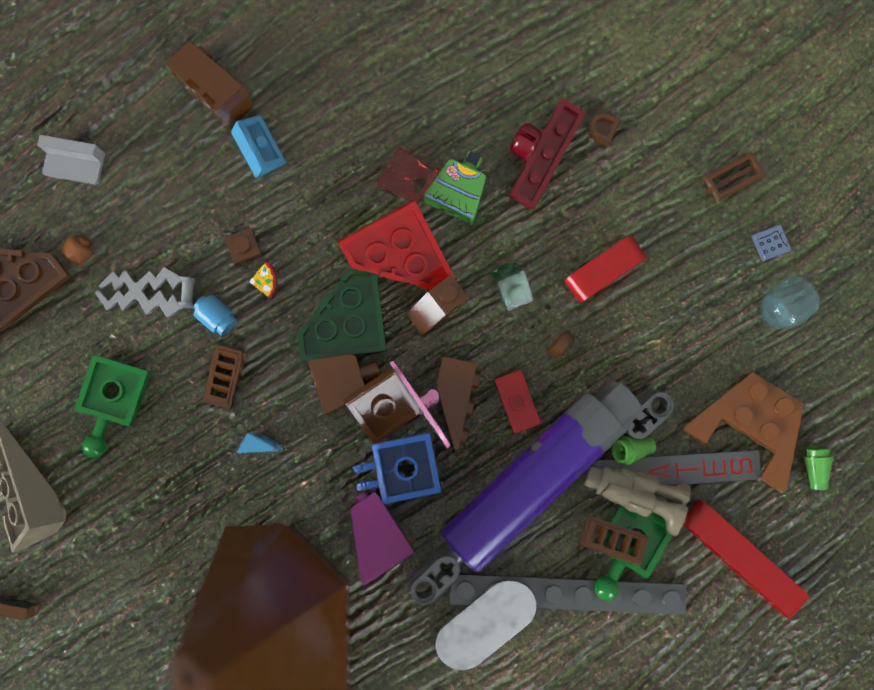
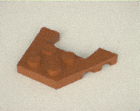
(762, 415)

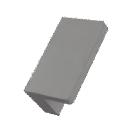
(71, 159)

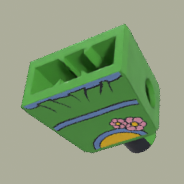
(458, 188)

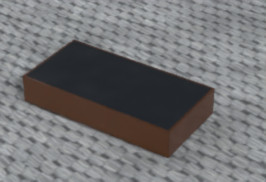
(17, 608)

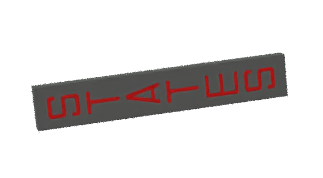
(695, 467)

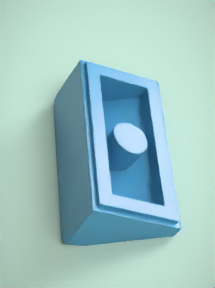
(257, 145)
(258, 443)

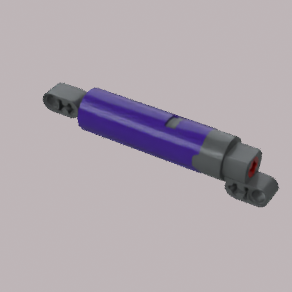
(538, 480)

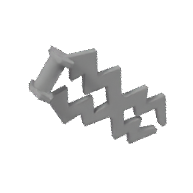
(136, 292)

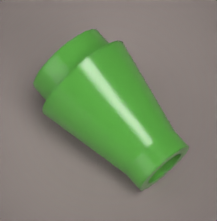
(629, 449)
(818, 466)

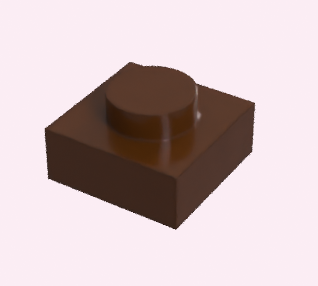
(243, 246)

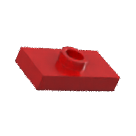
(517, 401)

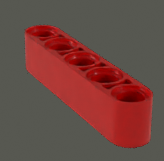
(745, 559)

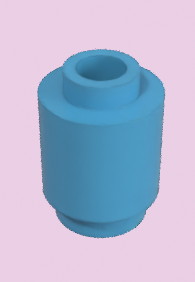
(214, 315)

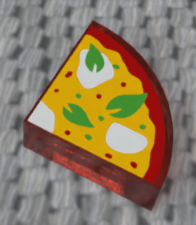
(266, 280)

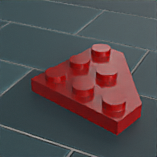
(398, 248)

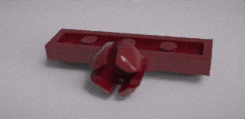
(543, 151)

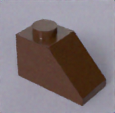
(437, 305)

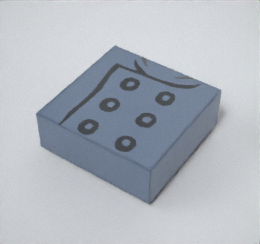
(771, 243)

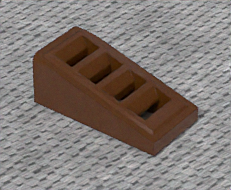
(216, 364)
(638, 549)

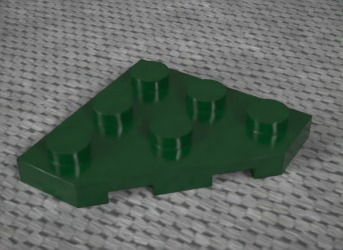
(345, 320)

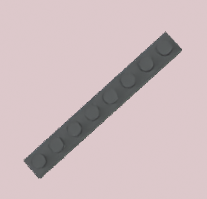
(579, 593)

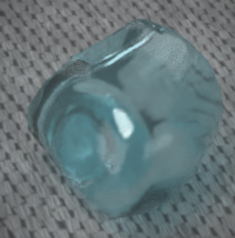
(789, 303)

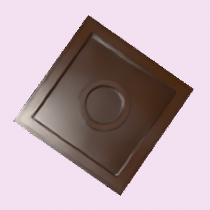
(382, 406)

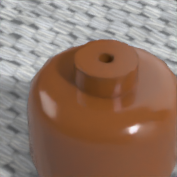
(76, 249)

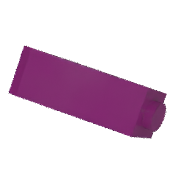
(377, 537)

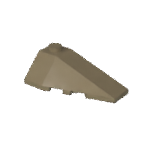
(30, 500)

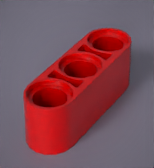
(605, 269)

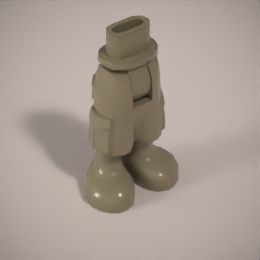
(638, 492)

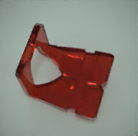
(400, 174)

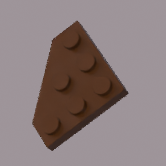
(26, 281)

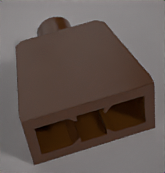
(339, 378)

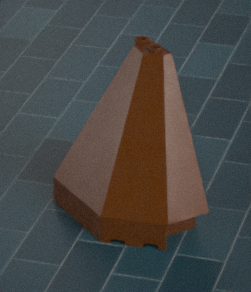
(267, 617)

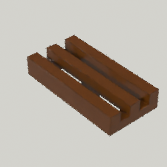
(713, 188)

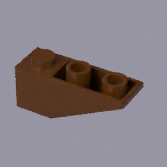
(454, 388)

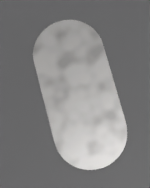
(485, 625)

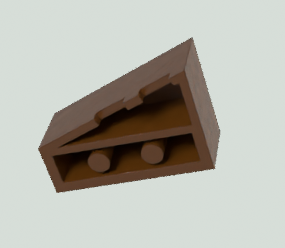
(210, 83)

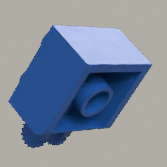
(395, 484)

